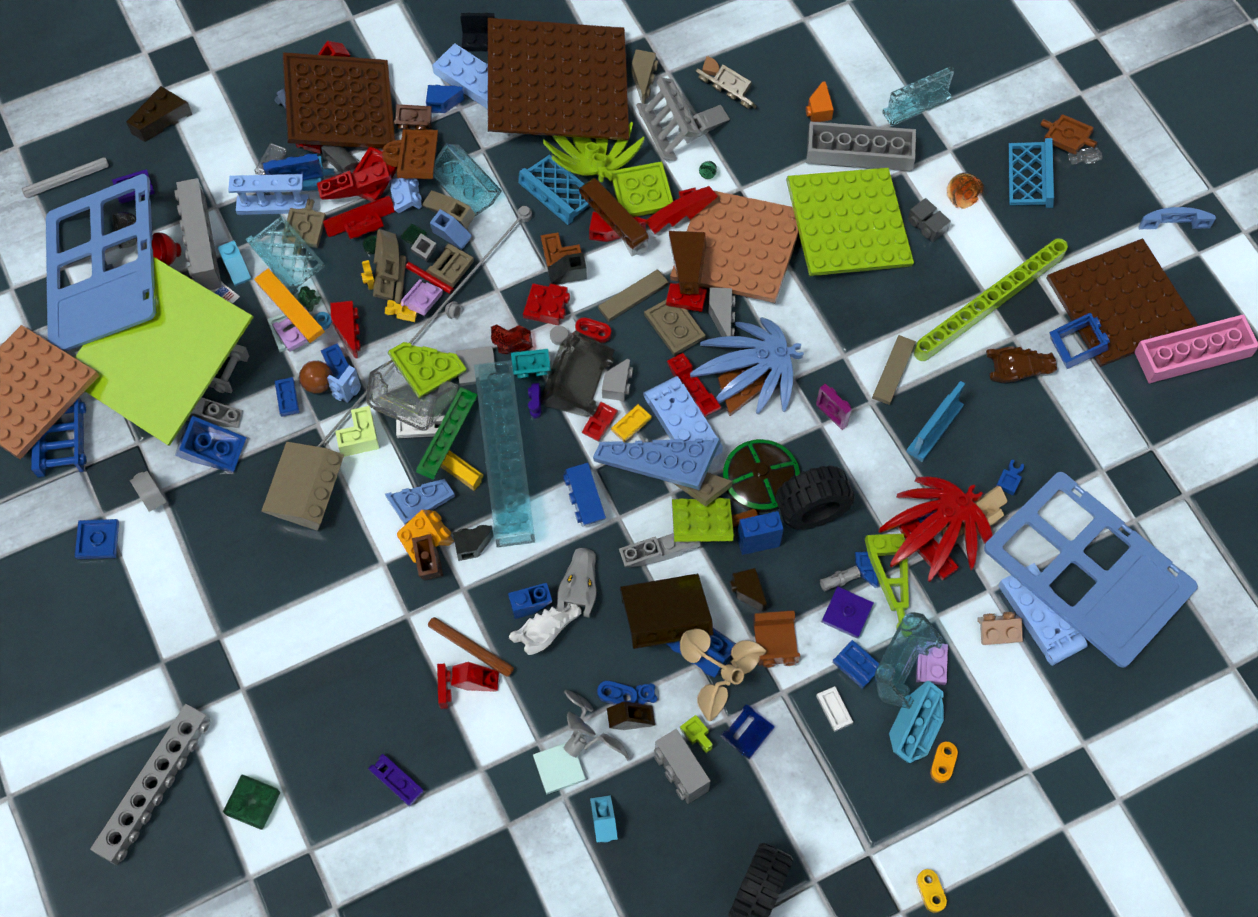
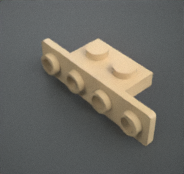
(990, 507)

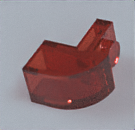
(512, 340)

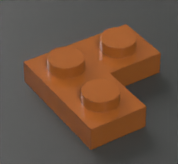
(554, 251)

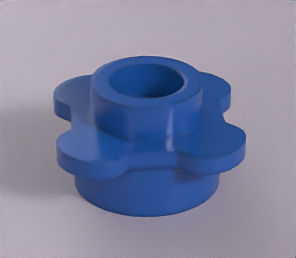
(641, 690)

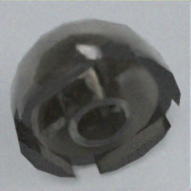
(122, 220)

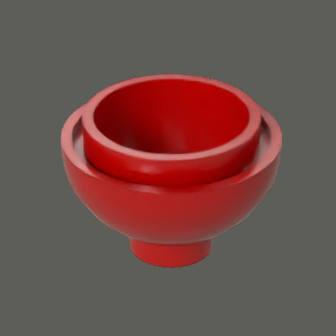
(165, 248)

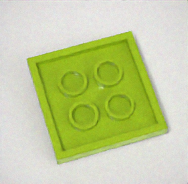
(642, 188)
(702, 523)

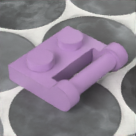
(292, 338)

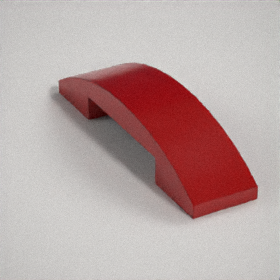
(682, 368)

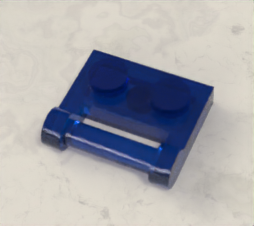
(752, 736)

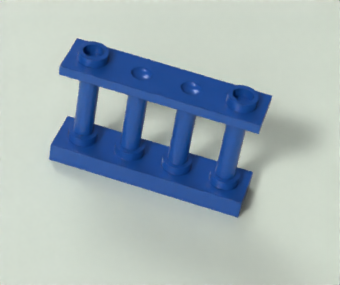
(40, 463)

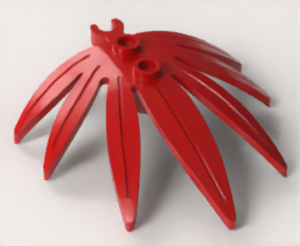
(951, 511)

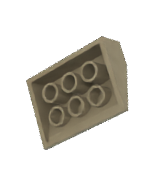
(303, 484)

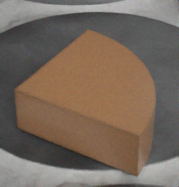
(710, 66)

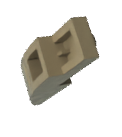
(386, 263)

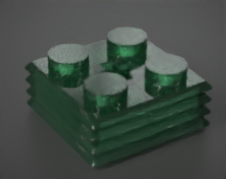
(255, 814)

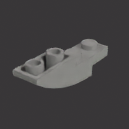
(654, 550)

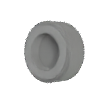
(558, 334)

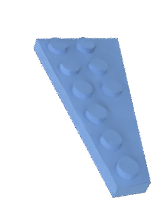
(666, 460)

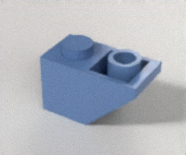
(450, 229)

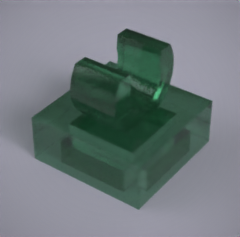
(308, 298)

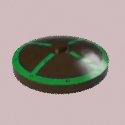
(758, 472)

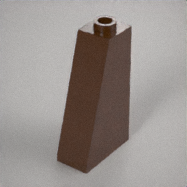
(688, 258)

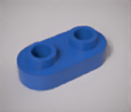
(617, 694)

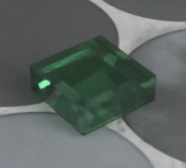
(412, 233)

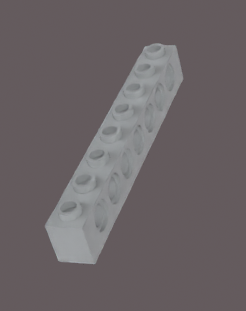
(140, 788)

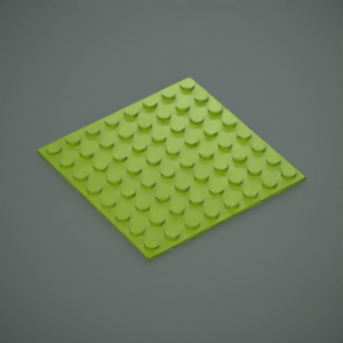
(167, 363)

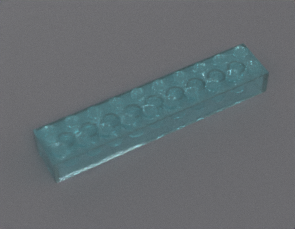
(504, 454)

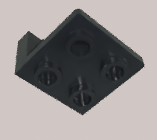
(475, 31)

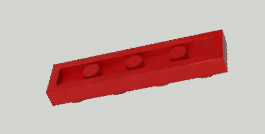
(928, 551)

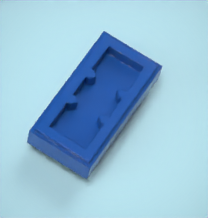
(287, 396)

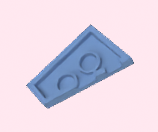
(412, 501)

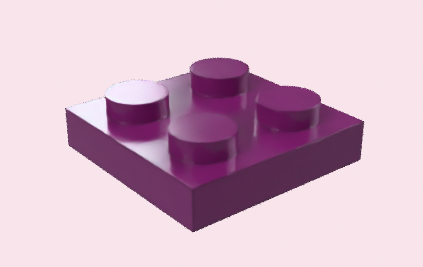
(833, 406)

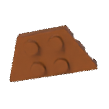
(743, 397)

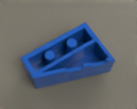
(584, 494)

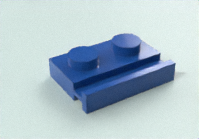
(856, 664)

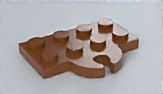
(413, 154)

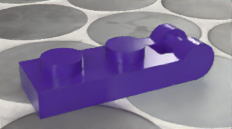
(396, 780)

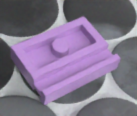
(422, 297)
(933, 667)

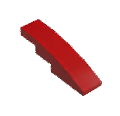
(685, 206)

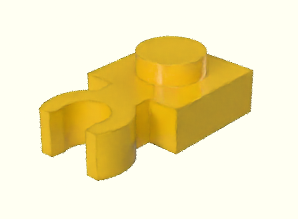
(367, 276)
(401, 311)

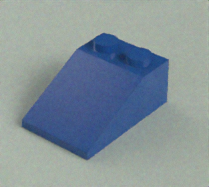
(210, 445)

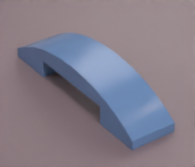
(1196, 217)

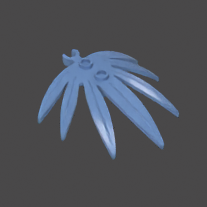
(767, 355)

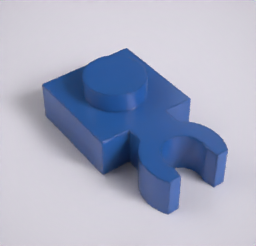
(1010, 478)

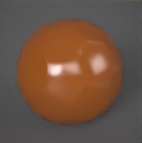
(314, 376)

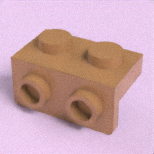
(1000, 628)

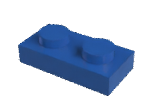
(335, 360)

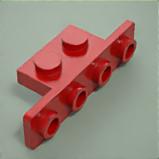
(361, 219)

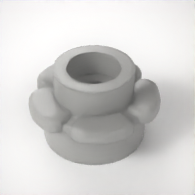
(453, 310)

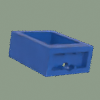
(1073, 326)

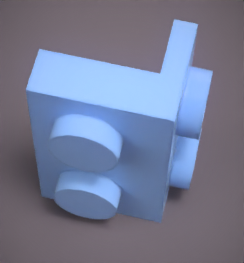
(405, 193)
(346, 386)

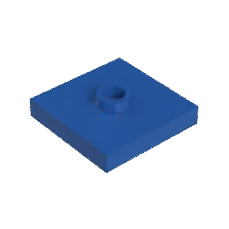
(97, 539)

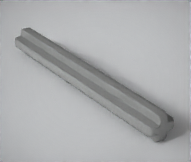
(65, 177)

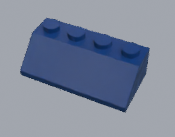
(719, 649)

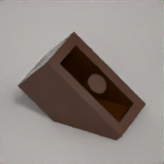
(427, 557)

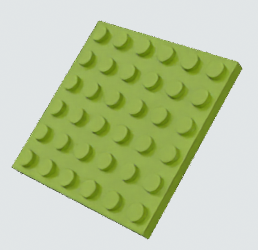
(849, 221)

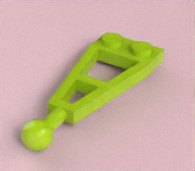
(888, 545)

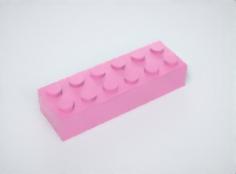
(1196, 348)

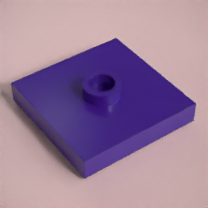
(847, 612)

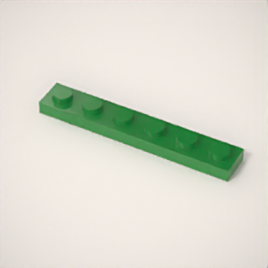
(446, 433)

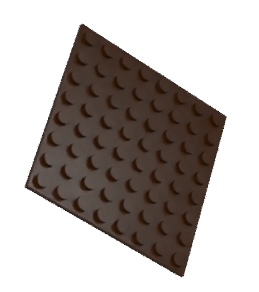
(557, 79)

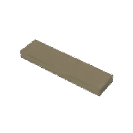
(633, 295)
(893, 370)

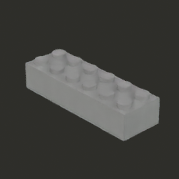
(861, 146)
(198, 234)

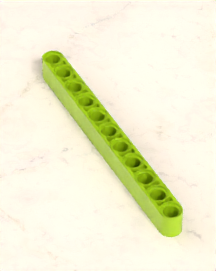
(985, 304)

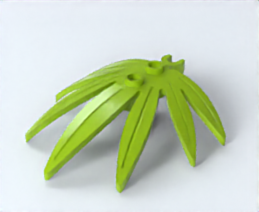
(592, 155)

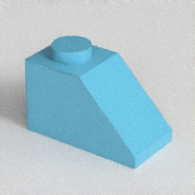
(234, 263)
(603, 819)

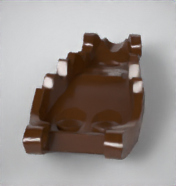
(1016, 364)

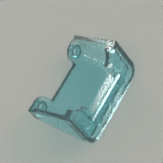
(911, 638)

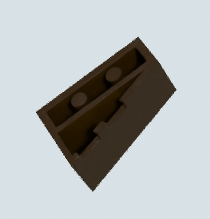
(157, 113)

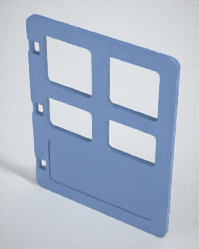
(110, 298)
(1128, 599)

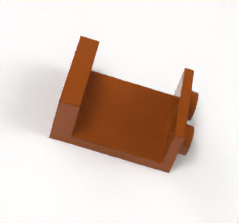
(777, 636)

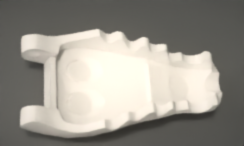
(544, 628)

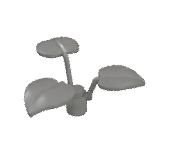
(576, 723)

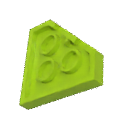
(425, 367)

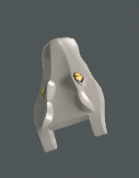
(579, 582)

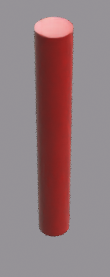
(430, 278)

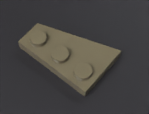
(710, 489)

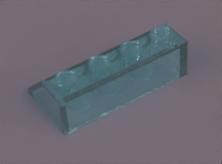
(464, 178)

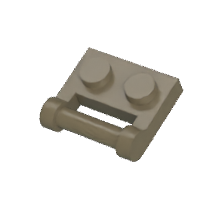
(454, 268)

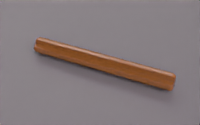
(470, 646)

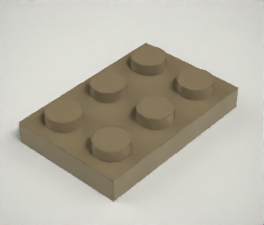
(674, 327)

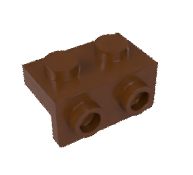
(413, 116)

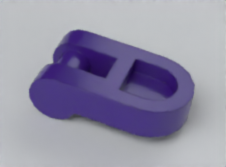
(534, 405)

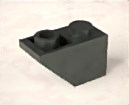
(568, 269)
(471, 542)

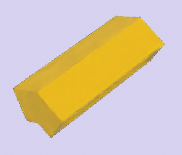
(462, 471)

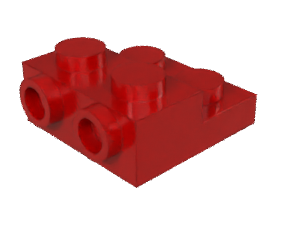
(546, 303)

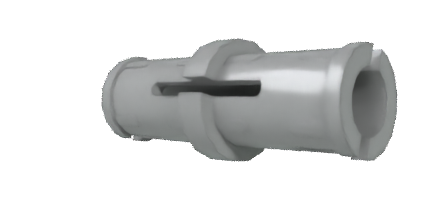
(840, 578)

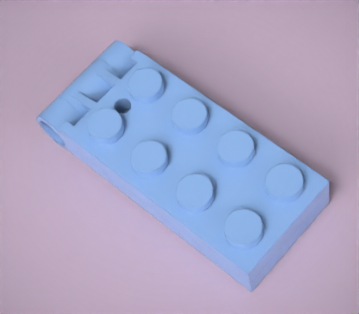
(464, 70)
(679, 412)
(1042, 621)

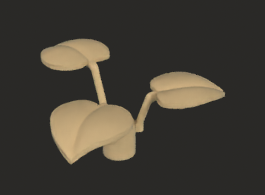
(745, 658)

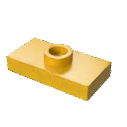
(631, 423)

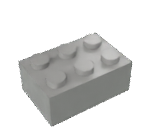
(681, 766)

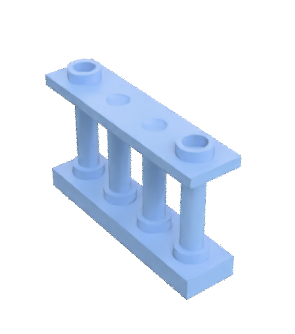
(267, 203)

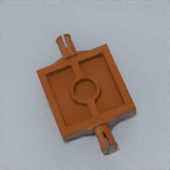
(1069, 134)

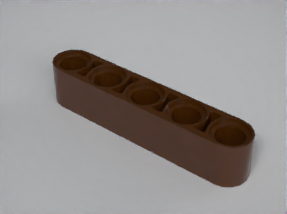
(613, 213)

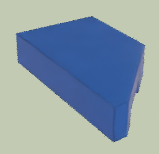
(866, 569)

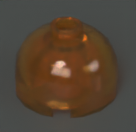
(964, 189)

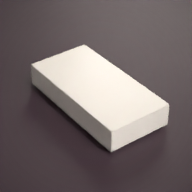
(834, 709)

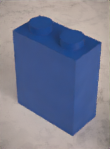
(760, 533)

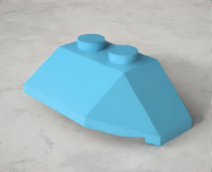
(918, 726)

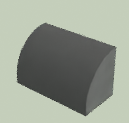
(339, 158)

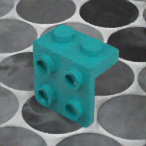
(530, 362)

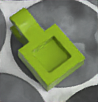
(696, 731)

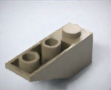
(643, 66)
(452, 206)

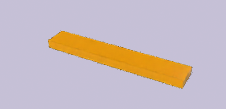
(289, 305)

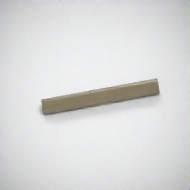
(400, 282)

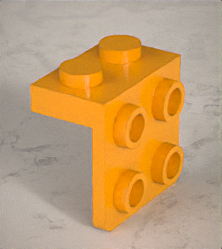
(422, 524)

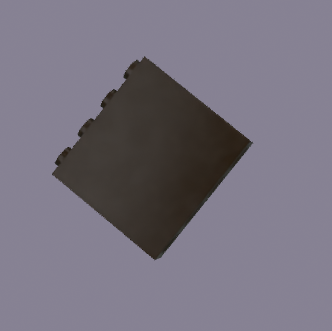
(665, 610)

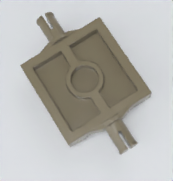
(307, 224)

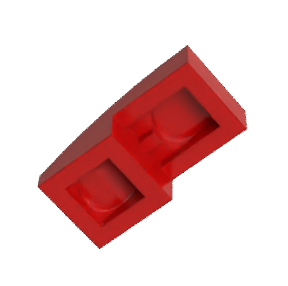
(599, 422)

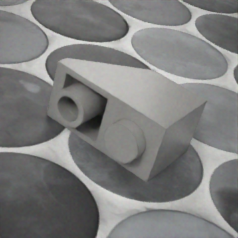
(616, 381)

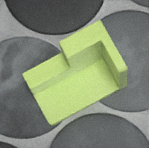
(360, 437)

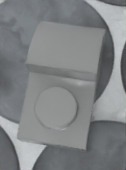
(147, 490)

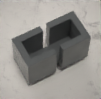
(931, 225)

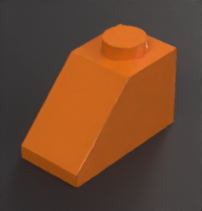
(820, 105)

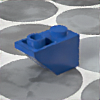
(443, 97)
(529, 600)

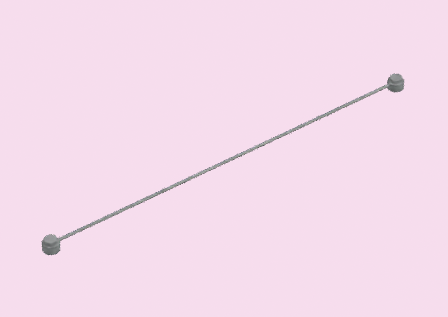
(524, 215)

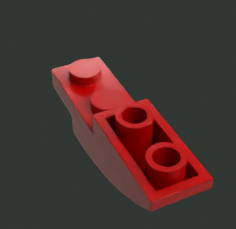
(355, 184)

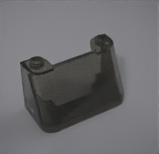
(576, 375)

